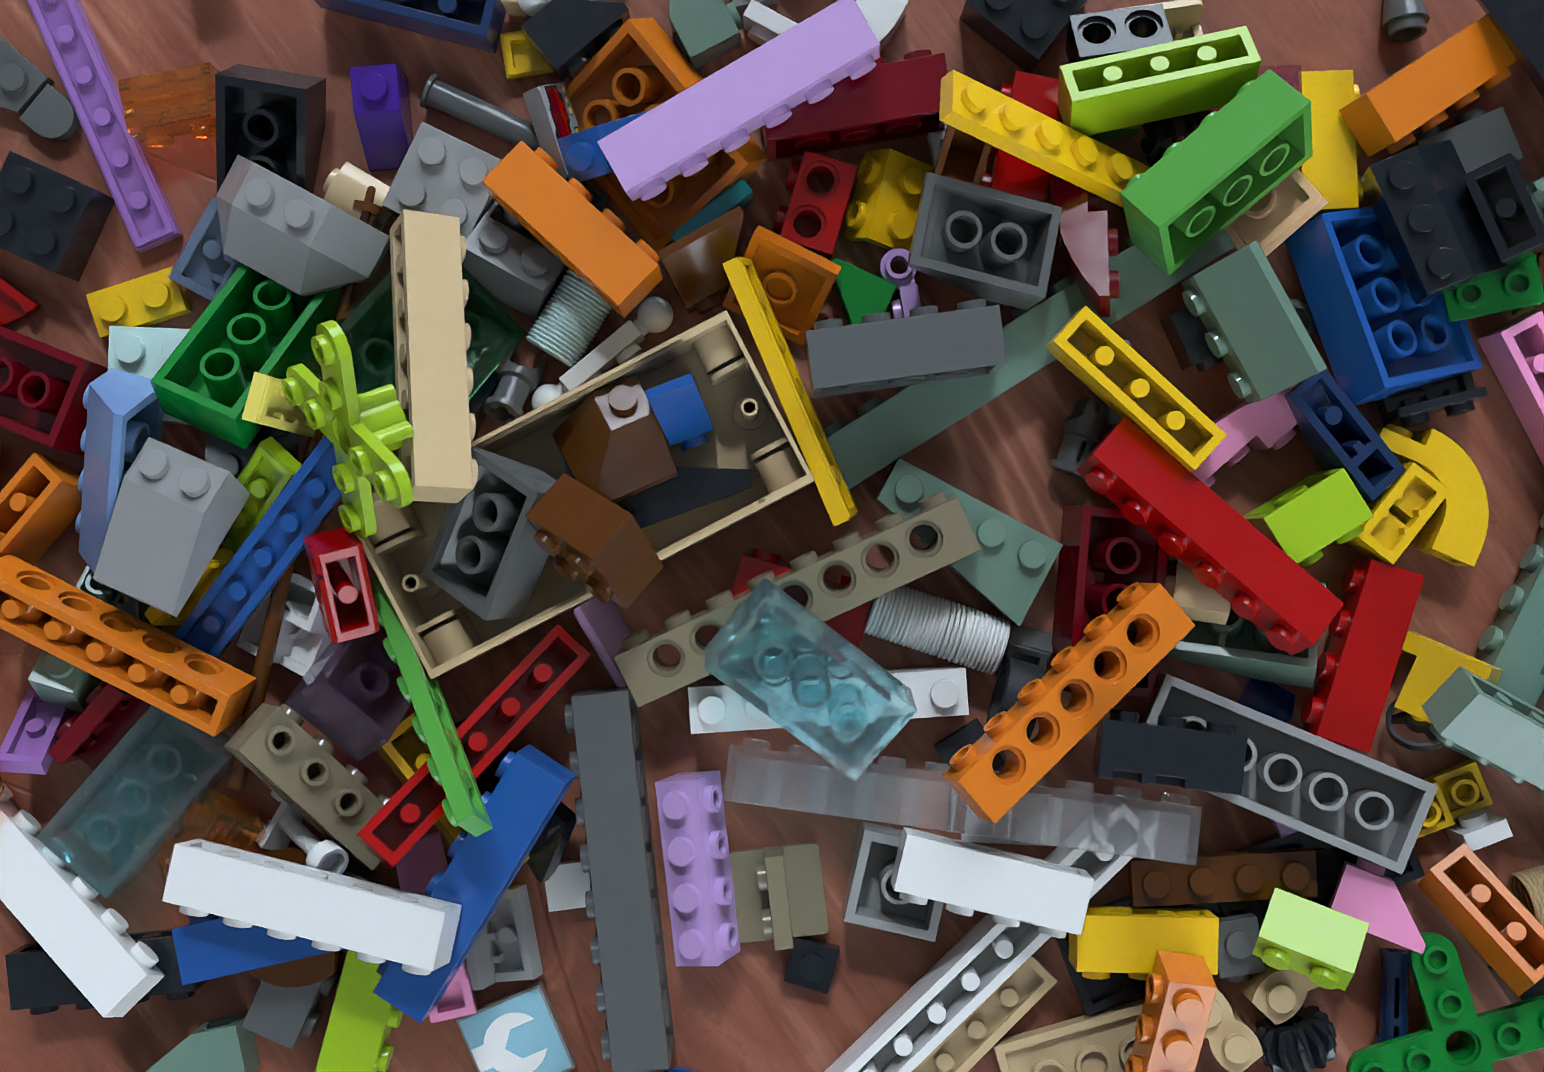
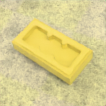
(269, 407)

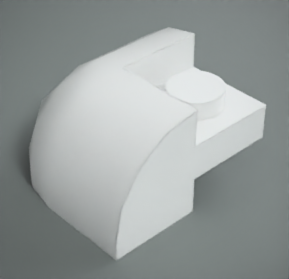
(301, 631)

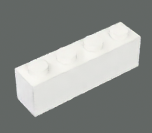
(991, 882)

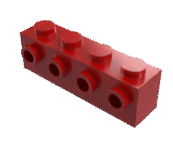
(1361, 653)

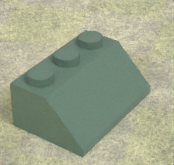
(1252, 324)

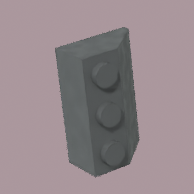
(487, 543)

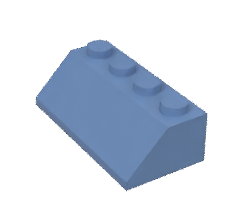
(119, 421)

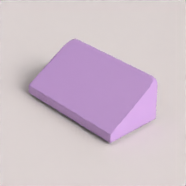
(605, 631)

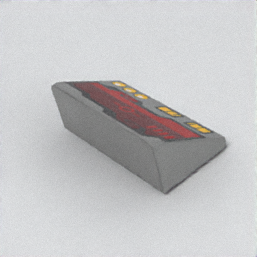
(552, 119)

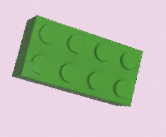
(1218, 171)

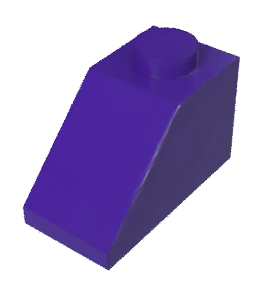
(382, 114)

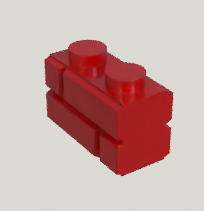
(341, 584)

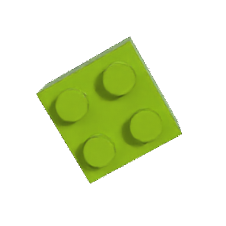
(1312, 515)

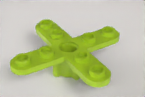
(358, 425)

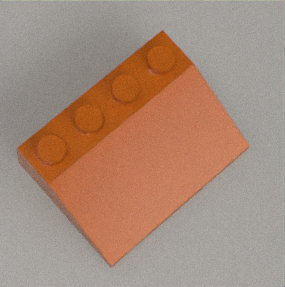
(634, 75)

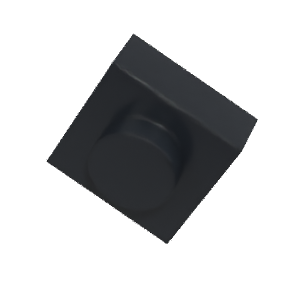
(812, 963)

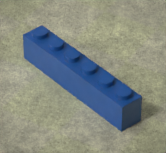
(483, 870)

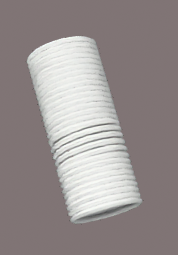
(929, 626)

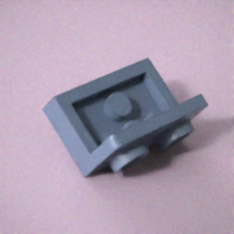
(202, 261)

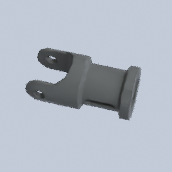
(514, 387)
(1081, 434)

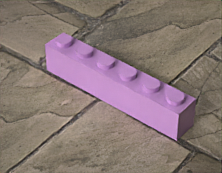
(741, 98)

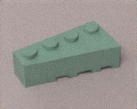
(1011, 555)

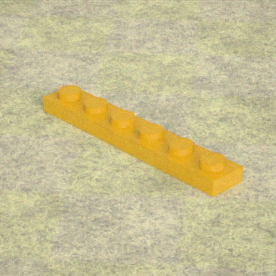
(1035, 137)

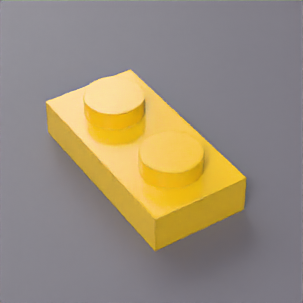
(138, 302)

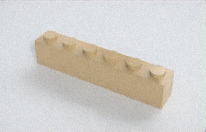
(432, 354)

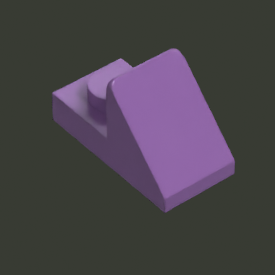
(32, 735)

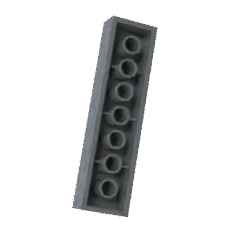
(623, 879)

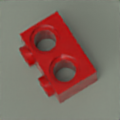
(825, 208)

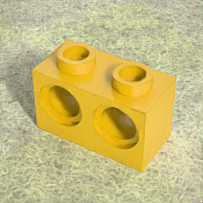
(1399, 514)

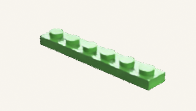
(433, 723)

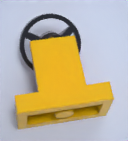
(1430, 670)

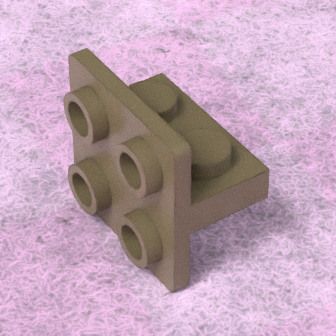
(779, 893)

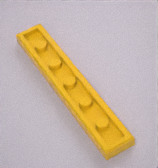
(790, 389)

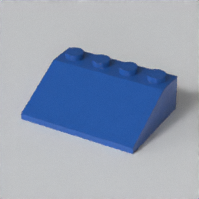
(1367, 315)

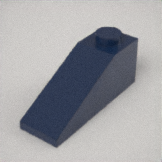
(1342, 435)

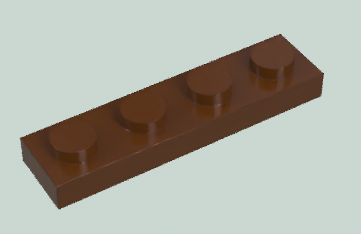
(1223, 877)

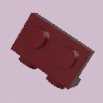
(99, 727)

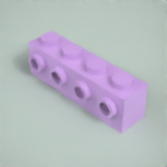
(697, 868)

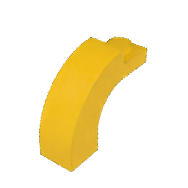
(1461, 521)

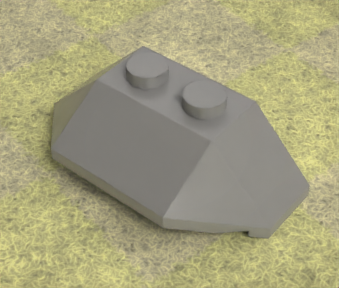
(294, 233)

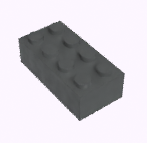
(905, 350)

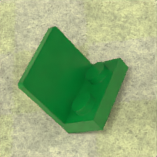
(1511, 289)

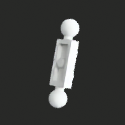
(653, 316)

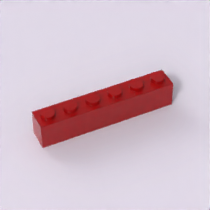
(1210, 538)
(483, 738)

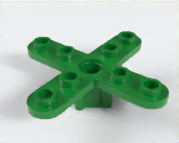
(1449, 1009)

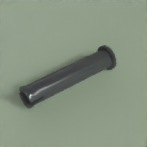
(477, 112)

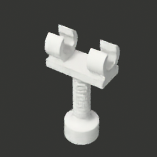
(288, 825)

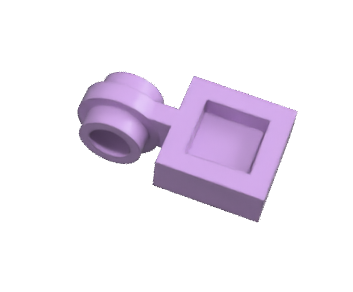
(907, 290)

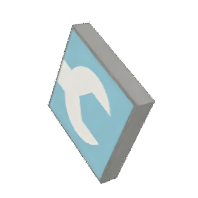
(517, 1034)

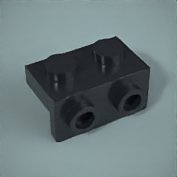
(1413, 407)

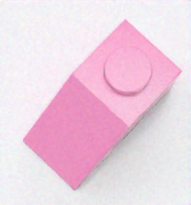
(1374, 898)

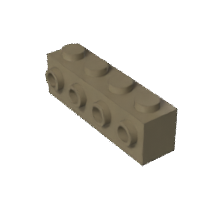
(308, 777)

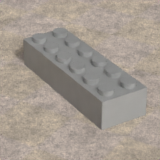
(1309, 779)

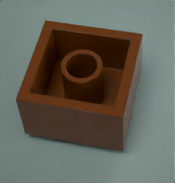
(594, 541)

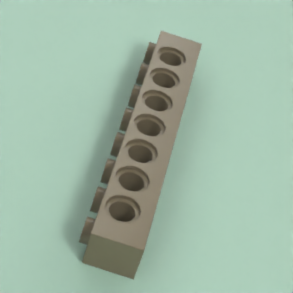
(651, 678)

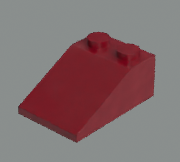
(44, 391)

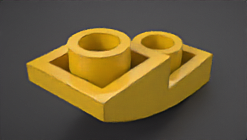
(1458, 793)

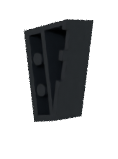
(1170, 753)

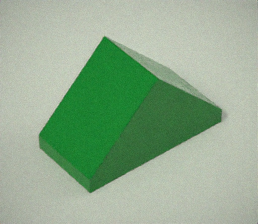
(861, 292)

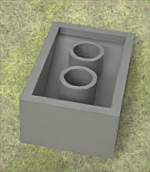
(167, 525)

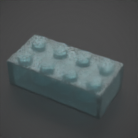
(809, 679)
(136, 800)

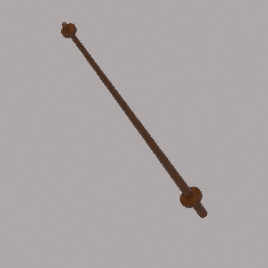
(271, 629)

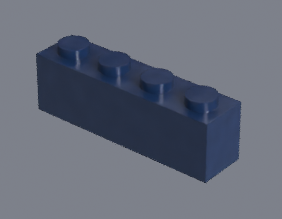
(458, 21)

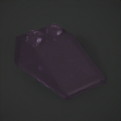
(353, 694)

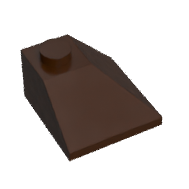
(697, 261)
(615, 442)

